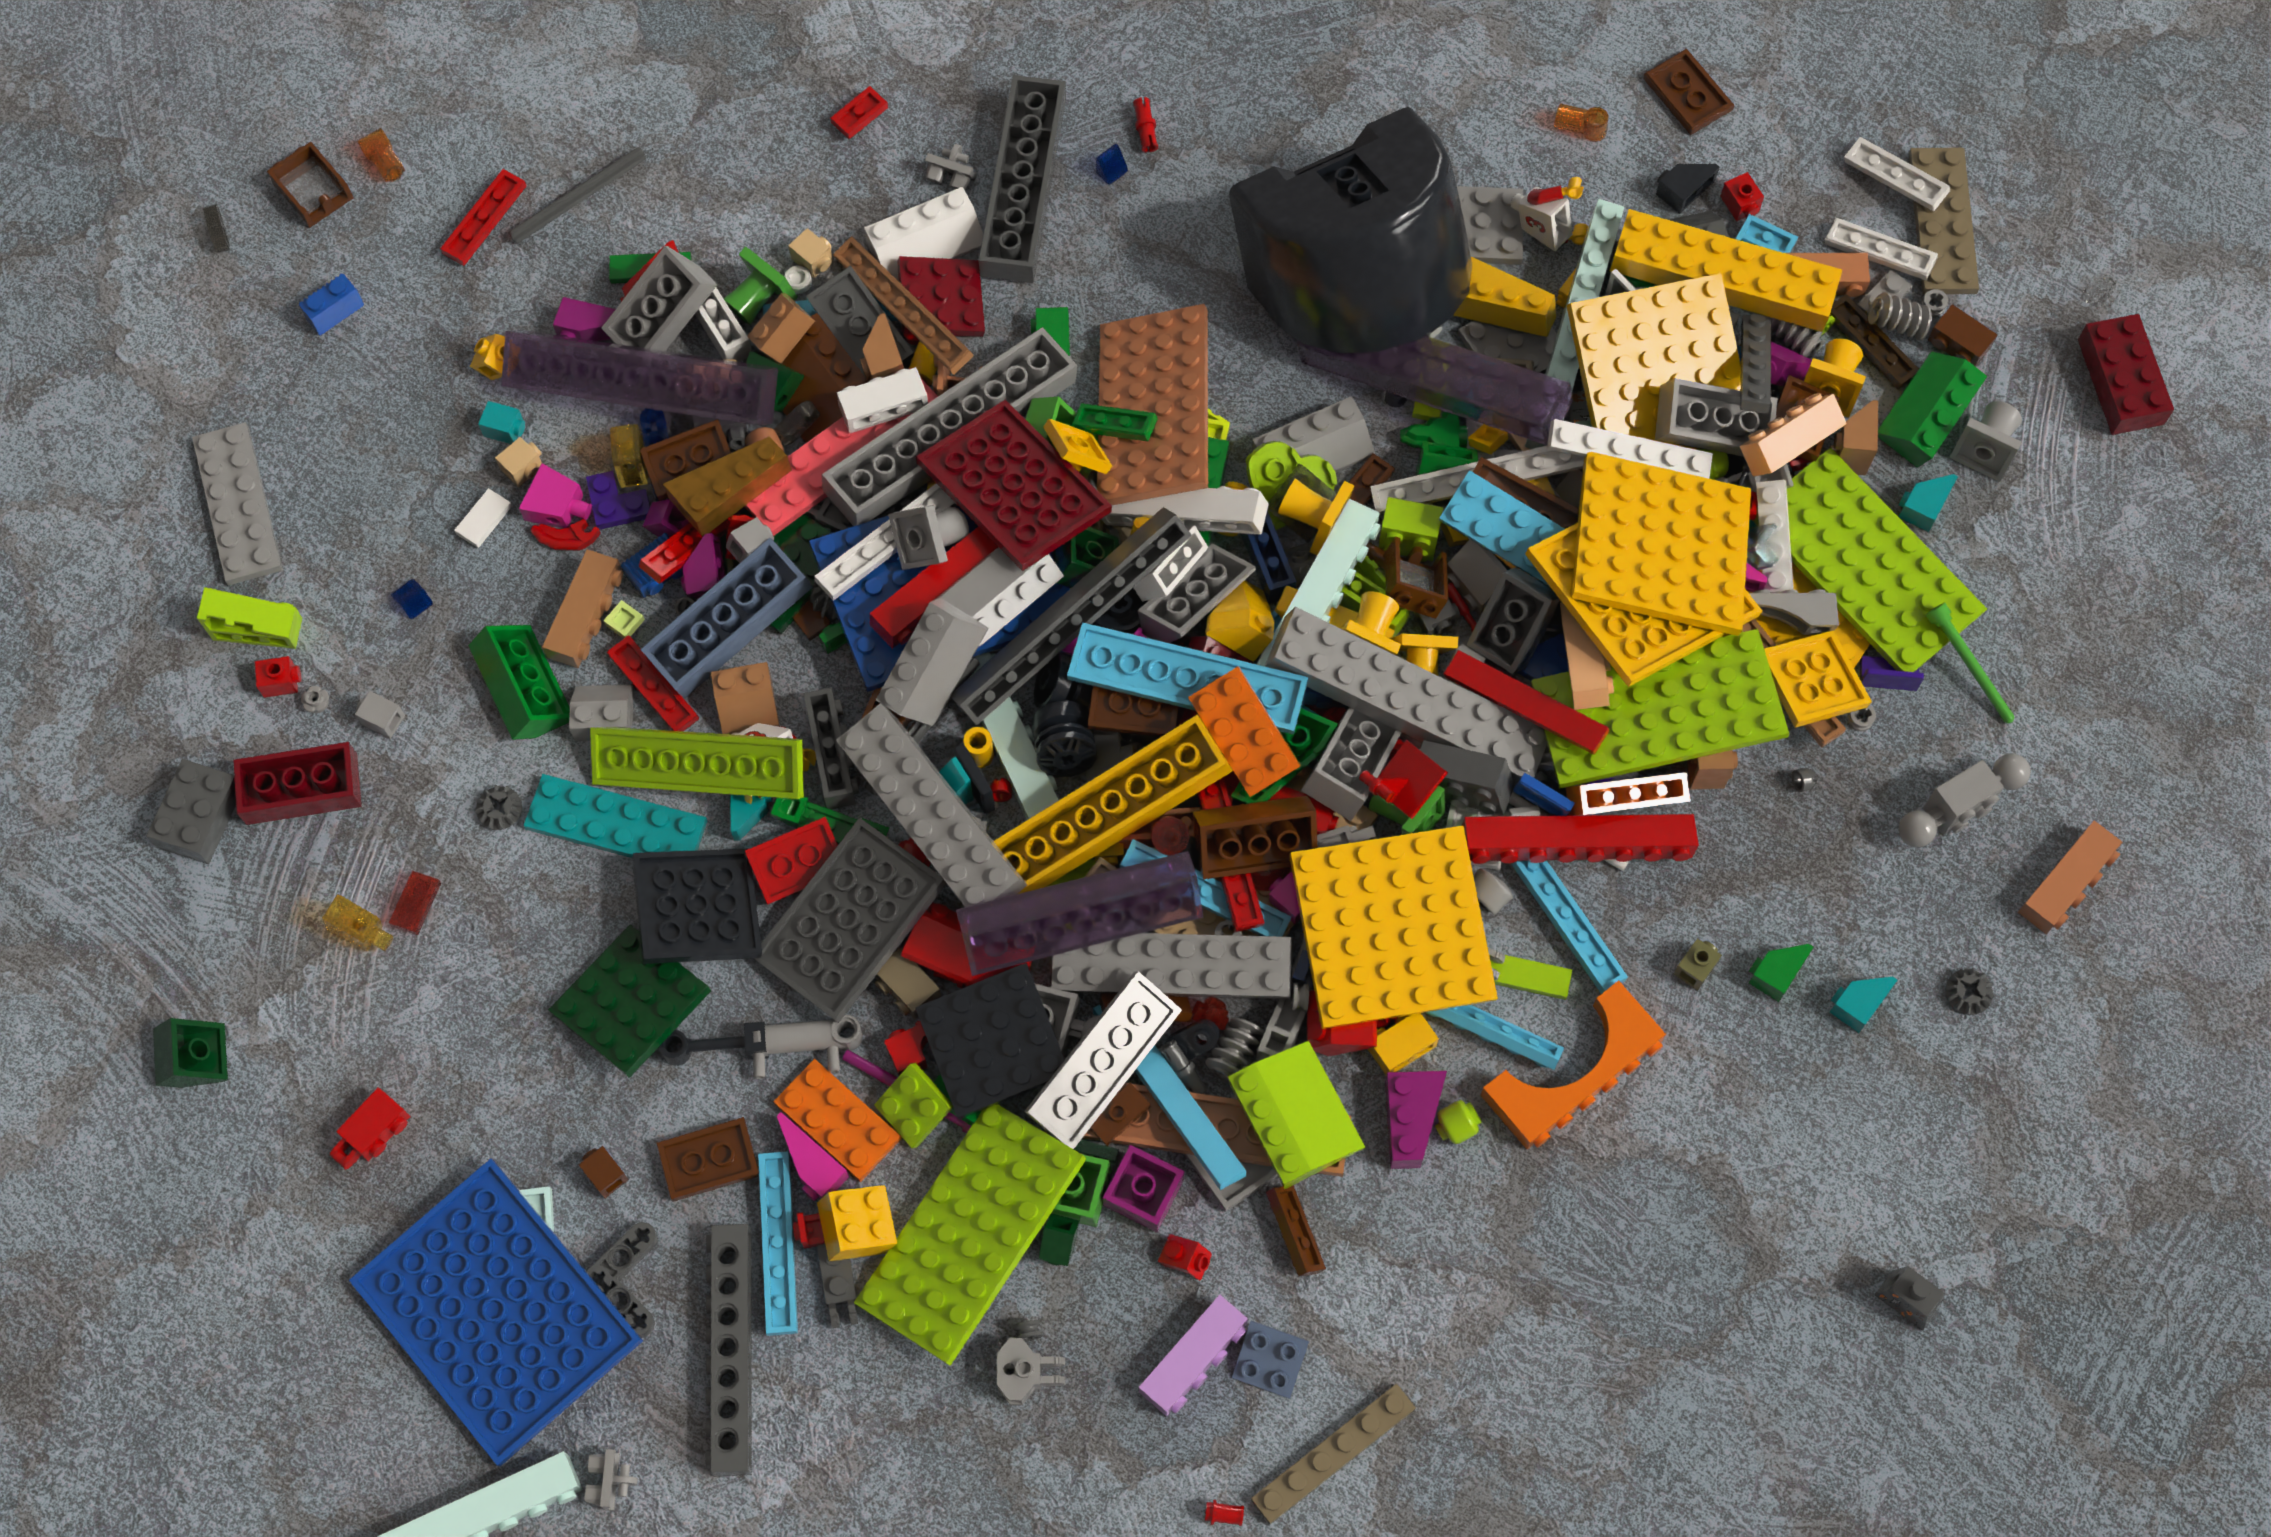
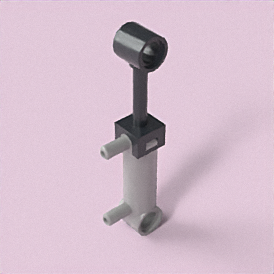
(765, 1039)

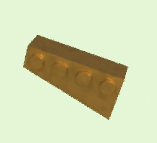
(727, 484)

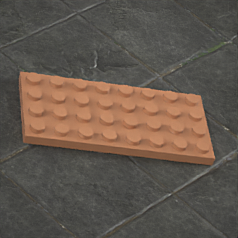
(1162, 369)

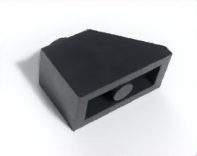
(1685, 184)

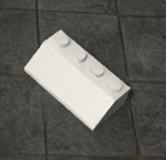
(933, 229)

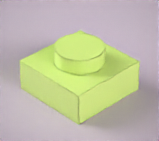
(624, 619)

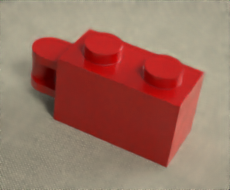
(369, 1129)

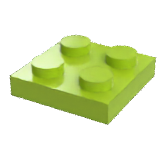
(913, 1105)

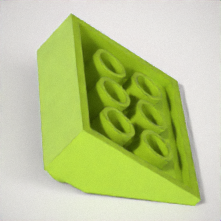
(1295, 1113)

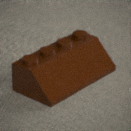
(1253, 836)

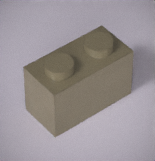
(906, 984)

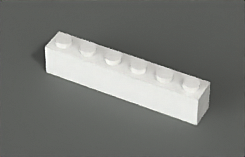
(1205, 508)

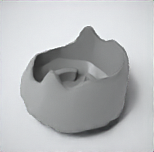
(1491, 891)

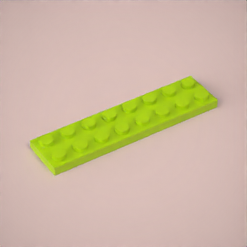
(697, 762)

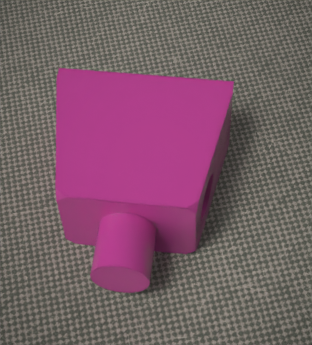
(553, 499)

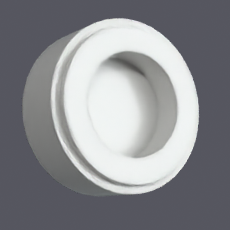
(799, 279)

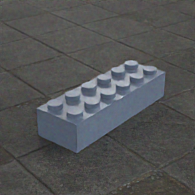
(726, 618)

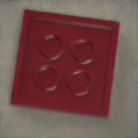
(947, 290)

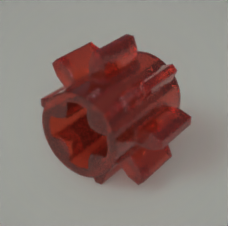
(1213, 1010)

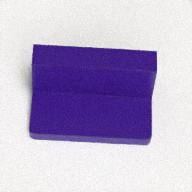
(1878, 673)

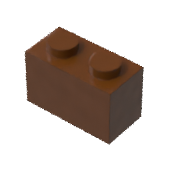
(1962, 336)

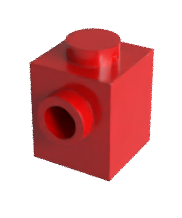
(1742, 196)
(277, 676)

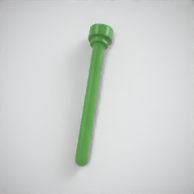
(1941, 618)

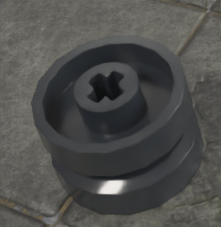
(1123, 614)
(1054, 686)

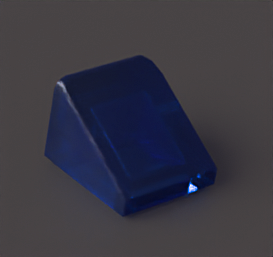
(1111, 164)
(412, 599)

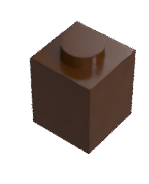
(602, 1171)

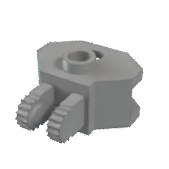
(1027, 1374)

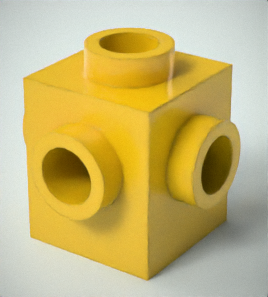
(489, 356)

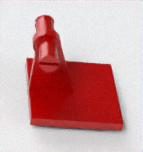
(1406, 779)

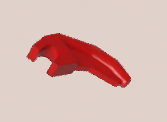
(569, 538)

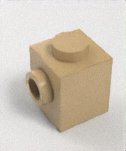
(811, 252)
(519, 461)

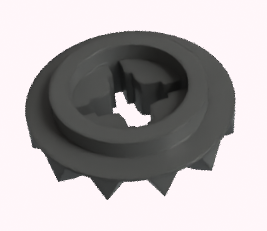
(496, 820)
(1973, 1004)

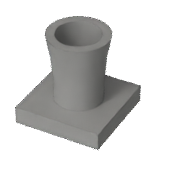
(1988, 443)
(924, 534)

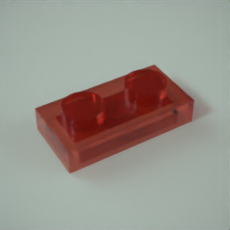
(415, 903)

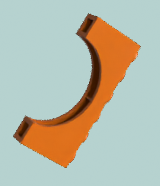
(1535, 1111)

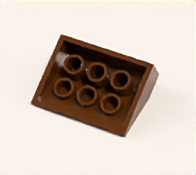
(826, 372)

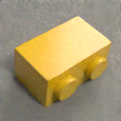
(1403, 1042)

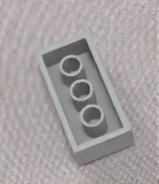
(1706, 417)
(1355, 746)

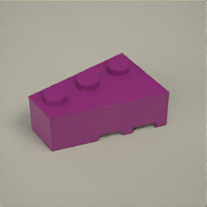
(1411, 1111)

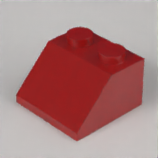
(1338, 1039)

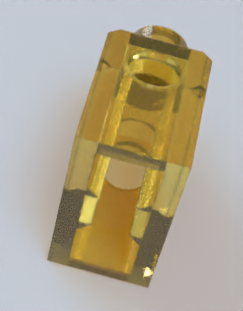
(625, 450)
(346, 918)

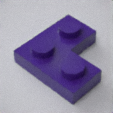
(610, 507)

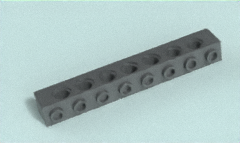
(738, 1459)

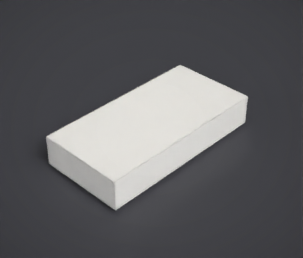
(483, 518)

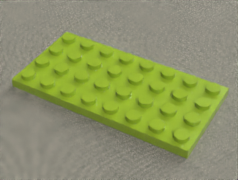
(1873, 563)
(1685, 711)
(970, 1232)

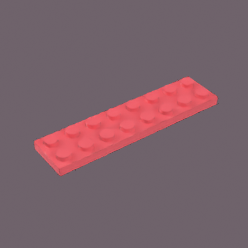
(802, 486)

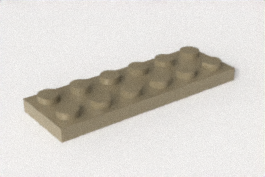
(1950, 226)

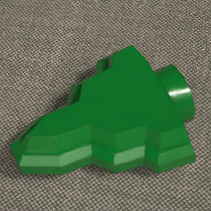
(1438, 430)

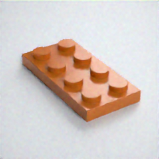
(1244, 731)
(837, 1120)

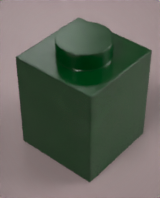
(1058, 1240)

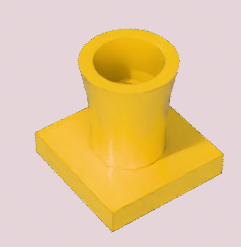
(1837, 373)
(1077, 447)
(1314, 509)
(1374, 619)
(1424, 649)

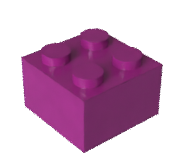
(1143, 1188)

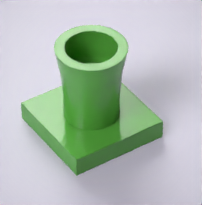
(756, 288)
(1423, 821)

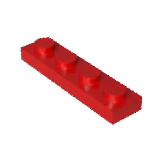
(483, 217)
(675, 552)
(652, 685)

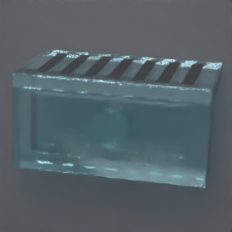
(1758, 553)

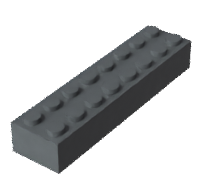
(1022, 179)

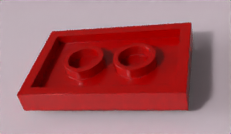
(792, 859)

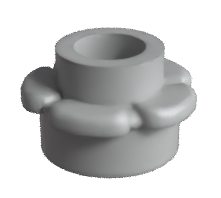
(315, 706)

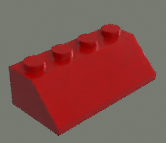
(940, 946)

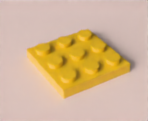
(1815, 679)

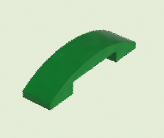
(802, 812)

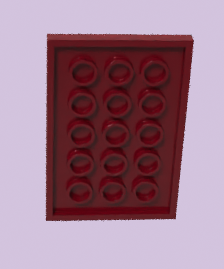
(1014, 484)

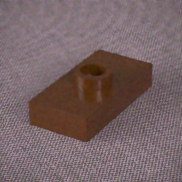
(1120, 1114)

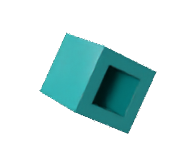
(501, 422)

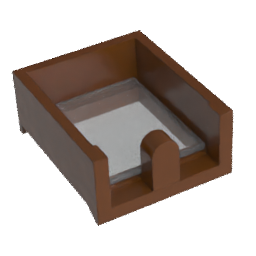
(310, 184)
(1415, 584)

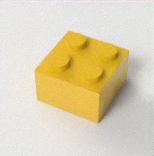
(856, 1223)

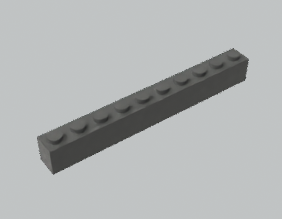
(1064, 618)

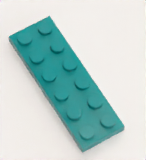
(610, 820)

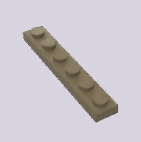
(1333, 1454)

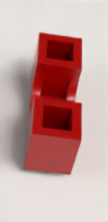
(907, 1047)

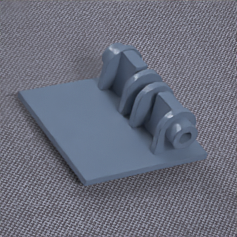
(1270, 1359)

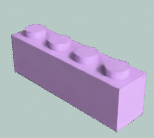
(1193, 1355)

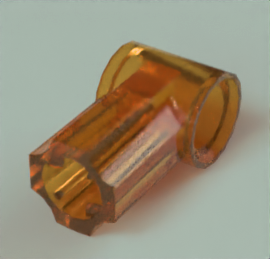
(1581, 121)
(379, 151)

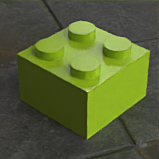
(1414, 524)

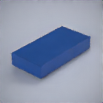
(1543, 796)

